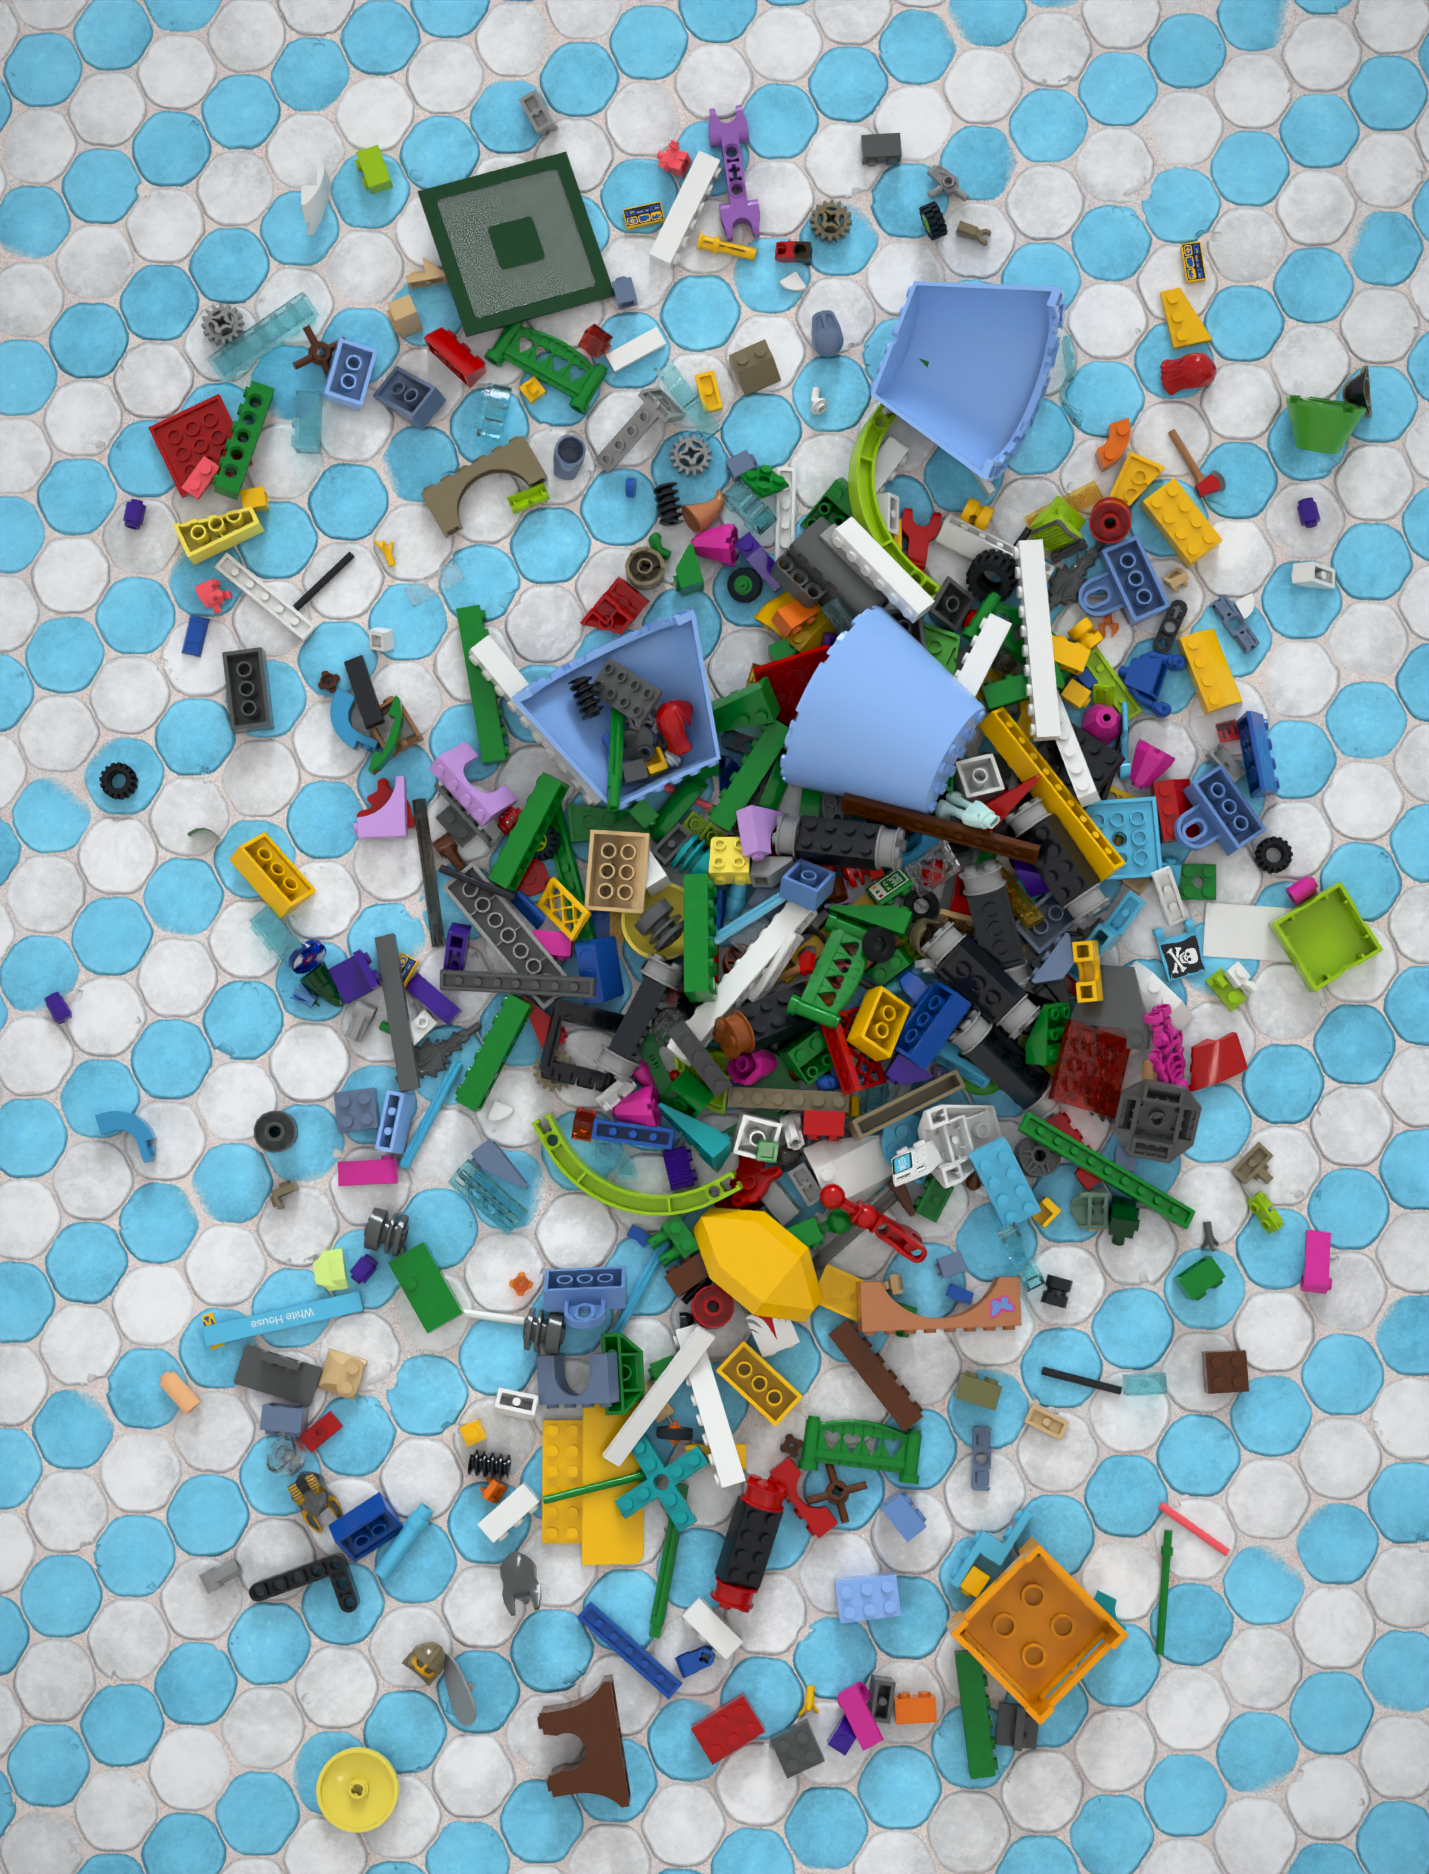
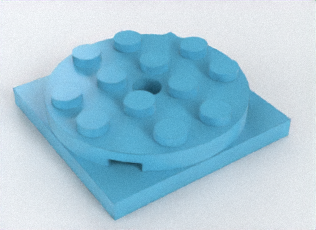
(1138, 826)

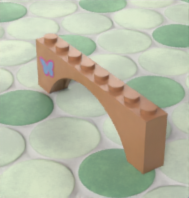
(996, 1308)

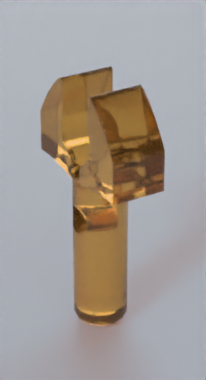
(1108, 621)

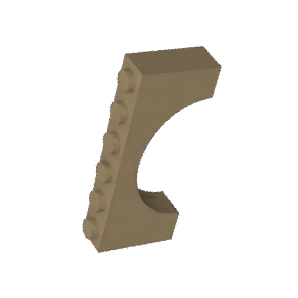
(512, 459)

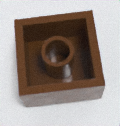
(1225, 1371)

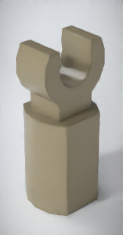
(972, 232)

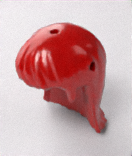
(1187, 372)
(671, 724)

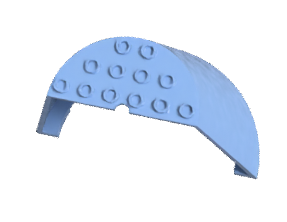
(984, 370)
(660, 653)
(880, 719)

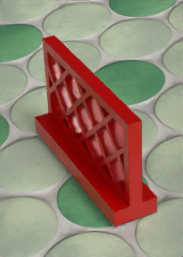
(842, 1060)

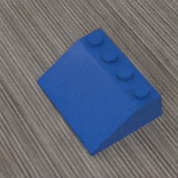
(1257, 755)

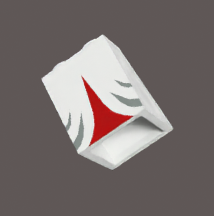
(771, 1333)

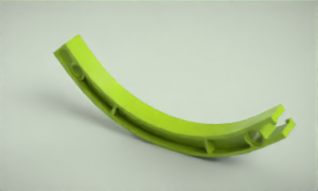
(863, 494)
(619, 1196)

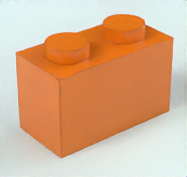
(793, 617)
(915, 1708)

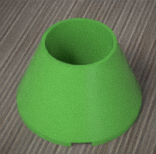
(1322, 423)

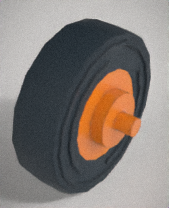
(674, 1433)

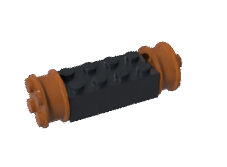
(763, 1022)

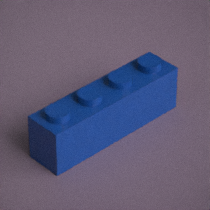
(633, 1134)

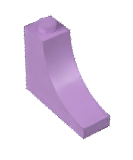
(389, 820)
(756, 830)

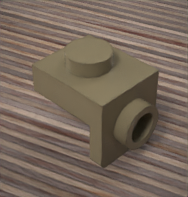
(285, 1188)

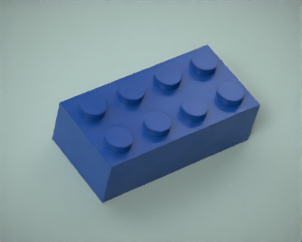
(931, 1024)

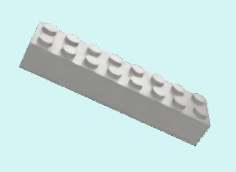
(503, 930)

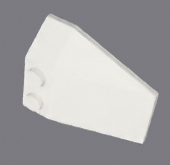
(1154, 993)
(956, 1133)
(850, 1164)

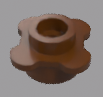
(325, 676)
(785, 1447)

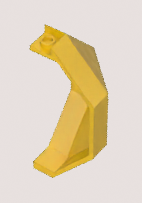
(758, 1263)

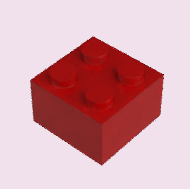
(823, 1124)

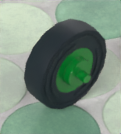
(744, 585)

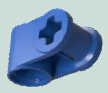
(691, 1661)

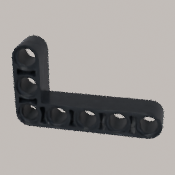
(737, 747)
(309, 1577)

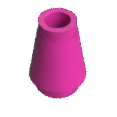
(643, 1074)

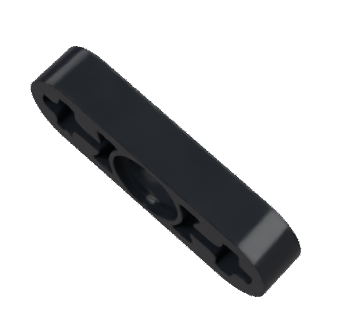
(1180, 616)

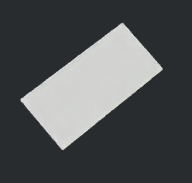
(1242, 932)

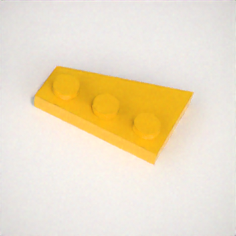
(1182, 321)
(1135, 477)

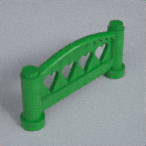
(579, 390)
(992, 605)
(810, 1003)
(817, 1451)

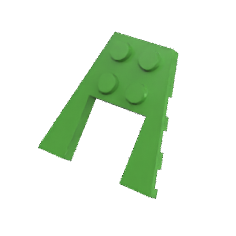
(943, 646)

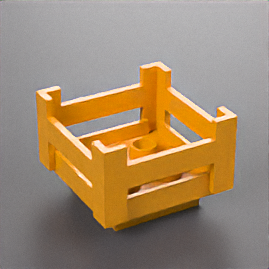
(1036, 1630)

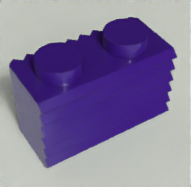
(678, 1168)

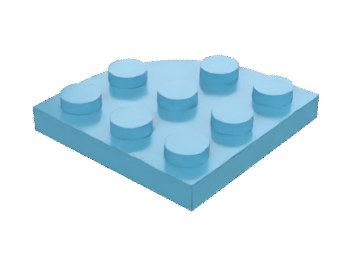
(899, 1135)

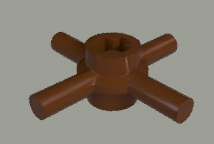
(313, 349)
(844, 1495)

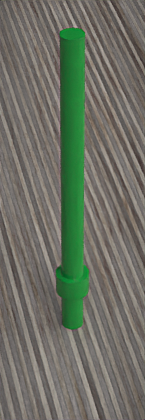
(638, 1476)
(1166, 1552)

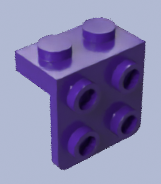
(355, 977)

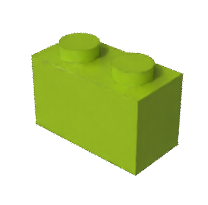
(374, 169)

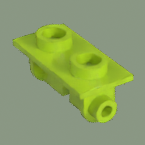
(528, 498)
(1259, 1205)

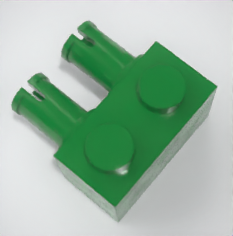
(679, 1235)

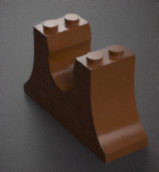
(597, 1724)

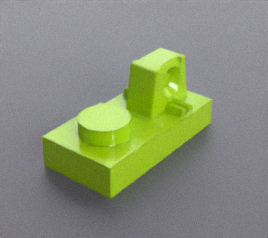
(1225, 991)

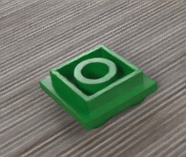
(764, 481)
(1206, 873)

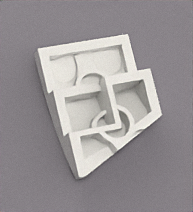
(315, 200)

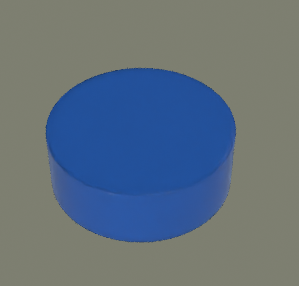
(630, 487)

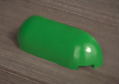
(775, 787)
(676, 807)

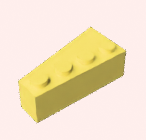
(217, 533)

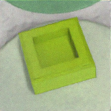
(1103, 694)

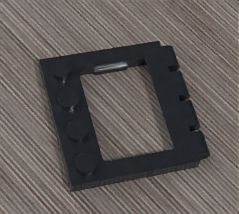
(583, 1016)

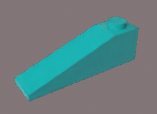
(709, 1141)

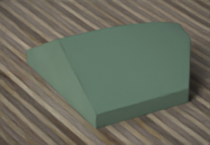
(1090, 1210)

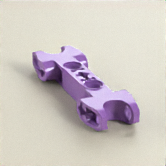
(730, 137)

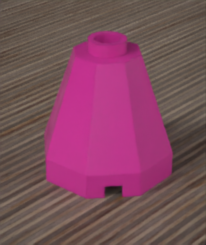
(717, 544)
(1106, 730)
(1148, 764)
(751, 1067)
(639, 1108)

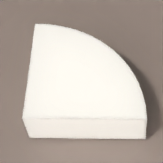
(793, 282)
(1245, 605)
(499, 1111)

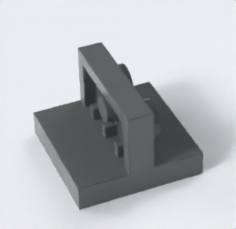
(1015, 1727)

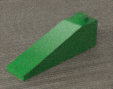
(890, 917)

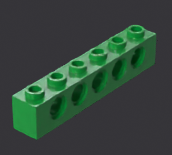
(231, 486)

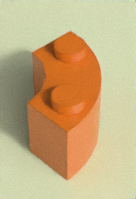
(1116, 444)

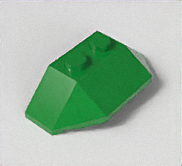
(630, 1371)

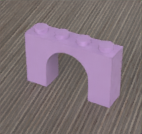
(480, 805)

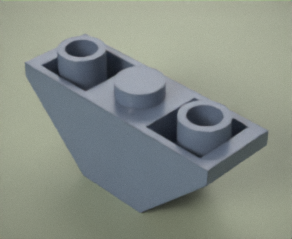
(1055, 963)

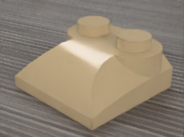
(342, 1374)

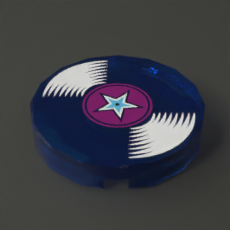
(307, 957)

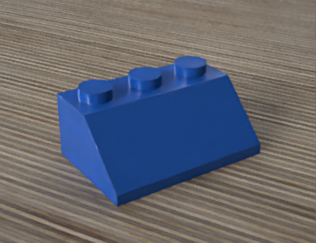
(600, 960)
(366, 1527)

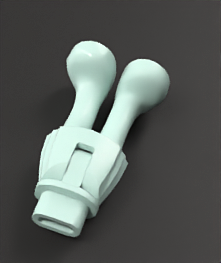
(975, 815)

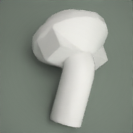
(818, 404)
(671, 759)

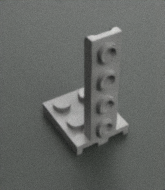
(656, 405)

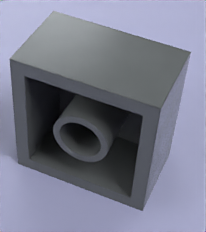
(797, 1748)

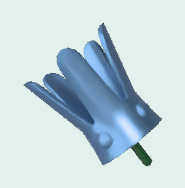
(305, 996)

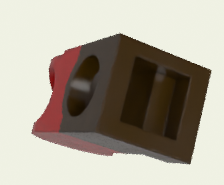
(794, 252)

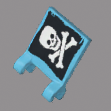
(1180, 953)

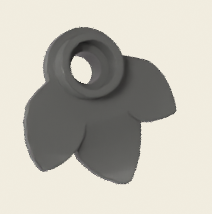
(636, 742)

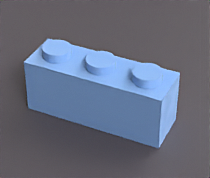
(395, 1122)

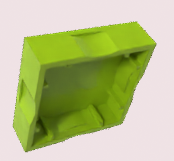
(1325, 937)

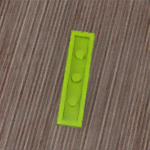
(1104, 674)

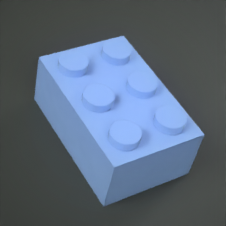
(349, 374)
(867, 1597)

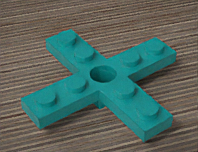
(649, 1490)

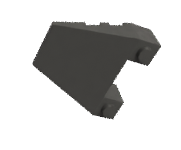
(1120, 1006)

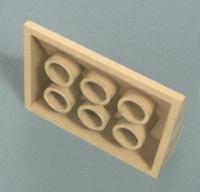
(617, 871)

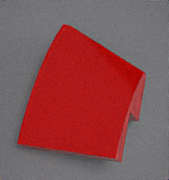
(616, 608)
(1216, 1061)

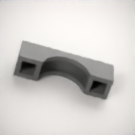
(699, 1058)

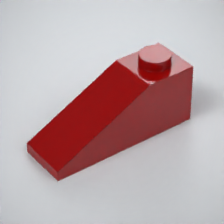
(540, 1023)

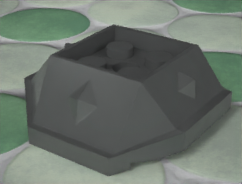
(1162, 1137)

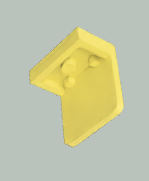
(727, 862)

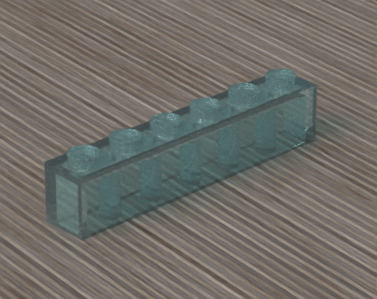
(263, 337)

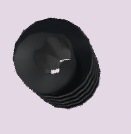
(666, 504)
(586, 697)
(489, 1464)

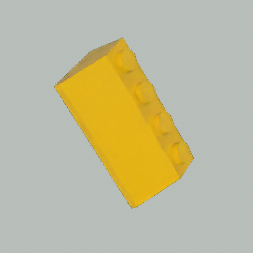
(1209, 671)
(272, 875)

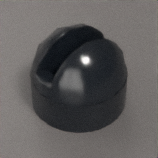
(686, 1319)

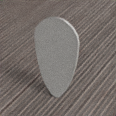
(459, 1692)

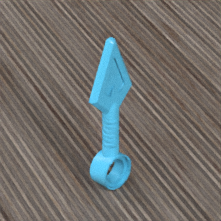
(1124, 769)

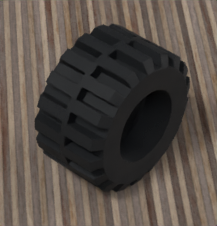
(994, 562)

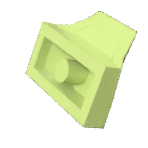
(331, 1270)

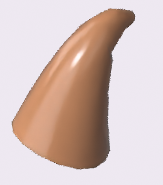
(701, 515)

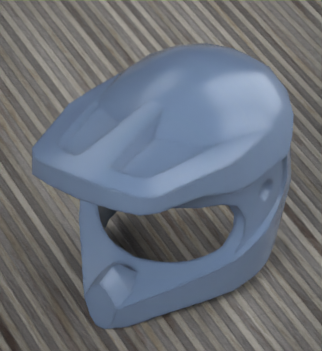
(826, 333)
(568, 456)

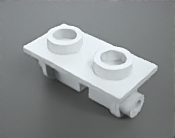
(422, 1025)
(613, 1093)

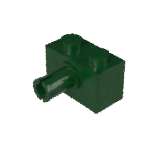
(1122, 1219)

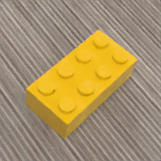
(1180, 523)
(759, 1383)

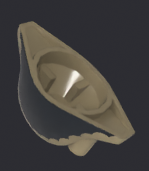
(1358, 391)

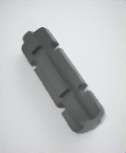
(1068, 551)

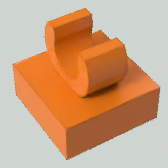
(494, 1490)

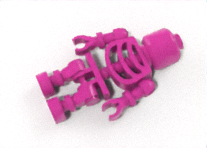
(1171, 1064)

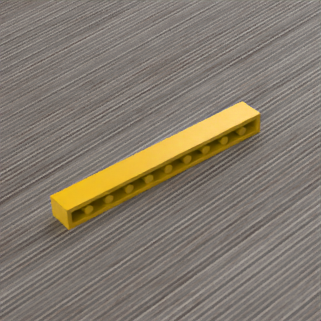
(1057, 799)

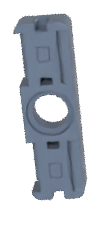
(1243, 635)
(980, 1472)

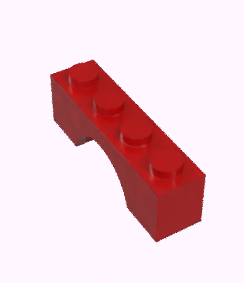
(1061, 1122)
(818, 1518)

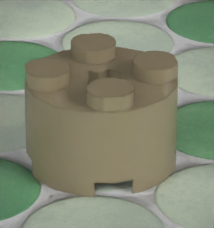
(641, 557)

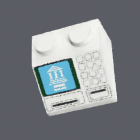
(914, 1161)

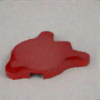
(380, 798)
(534, 879)
(754, 1180)

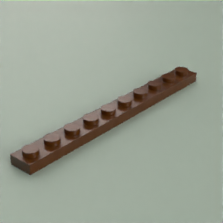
(940, 828)

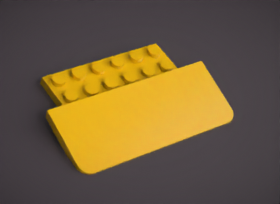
(575, 1459)

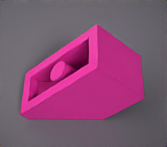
(555, 943)

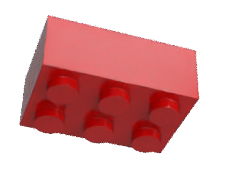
(727, 1728)

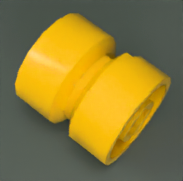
(977, 514)
(1085, 634)

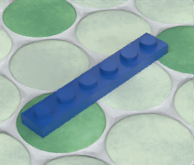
(629, 1650)

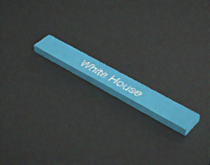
(282, 1318)

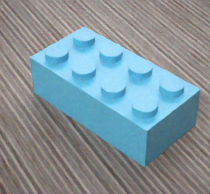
(1004, 1182)

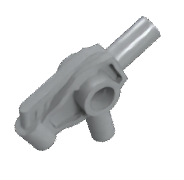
(946, 183)

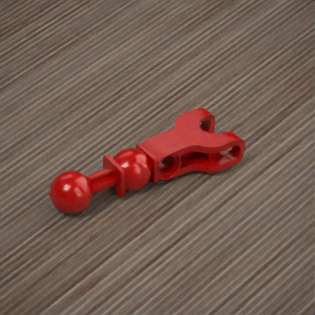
(919, 536)
(867, 1217)

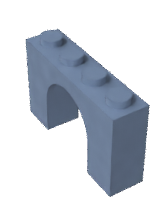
(554, 1389)

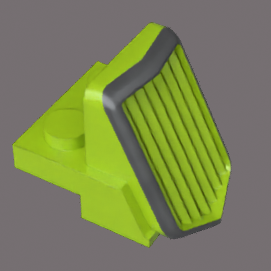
(1057, 525)

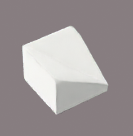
(381, 639)

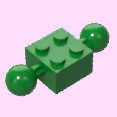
(812, 1232)

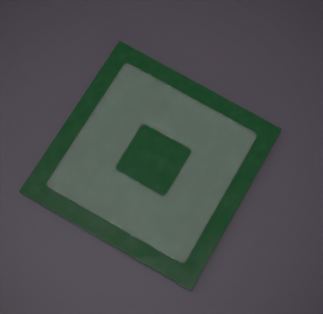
(516, 244)

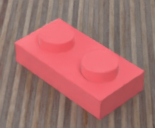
(201, 478)

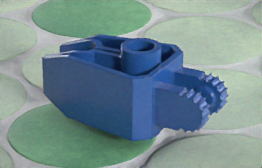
(912, 986)

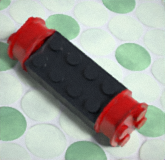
(748, 1543)

